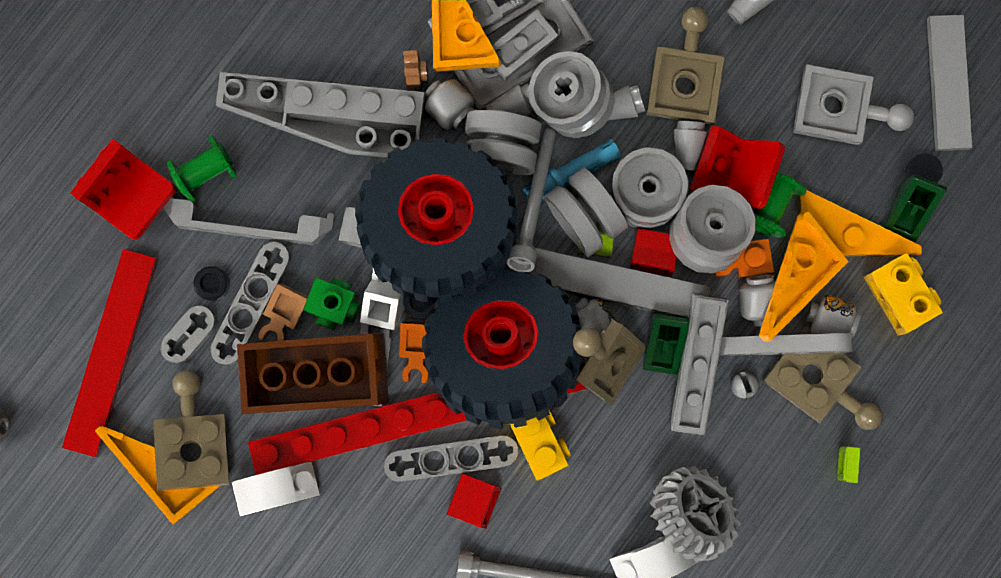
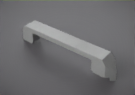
(309, 232)

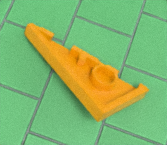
(459, 38)
(854, 233)
(806, 268)
(141, 464)

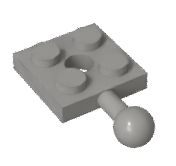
(854, 94)

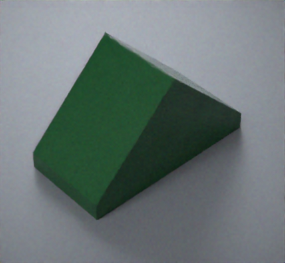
(914, 206)
(665, 343)

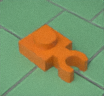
(753, 261)
(411, 347)

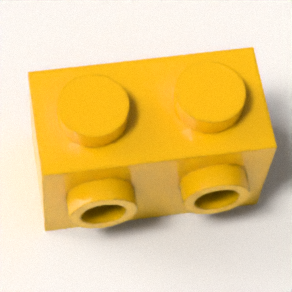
(904, 294)
(540, 446)

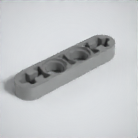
(246, 301)
(787, 344)
(451, 461)

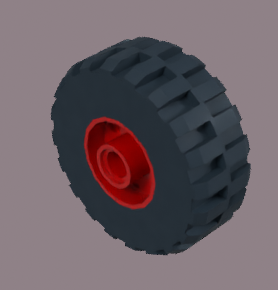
(436, 219)
(504, 349)

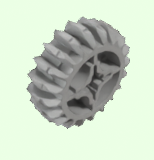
(695, 514)

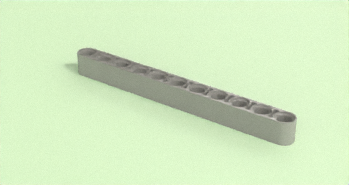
(593, 279)

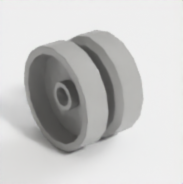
(571, 94)
(505, 139)
(661, 173)
(585, 211)
(712, 229)

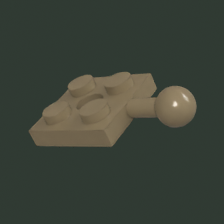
(700, 68)
(611, 359)
(819, 398)
(174, 433)

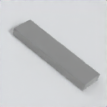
(949, 83)
(698, 364)

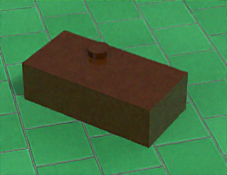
(312, 373)

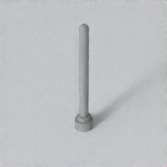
(523, 253)
(471, 566)

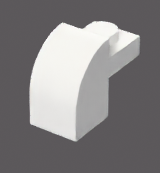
(381, 304)
(275, 488)
(651, 561)

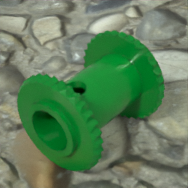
(201, 169)
(781, 194)

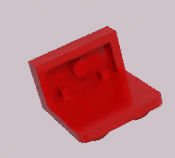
(739, 164)
(123, 190)

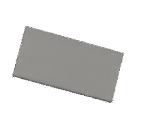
(488, 84)

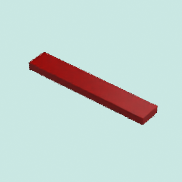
(110, 352)

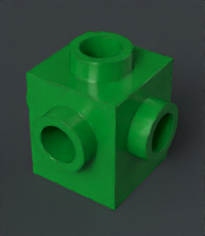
(323, 294)

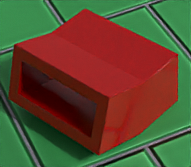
(652, 253)
(474, 501)

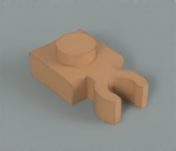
(414, 70)
(284, 309)

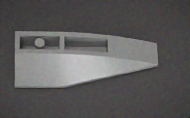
(331, 114)

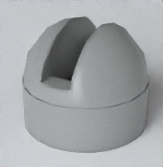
(738, 388)

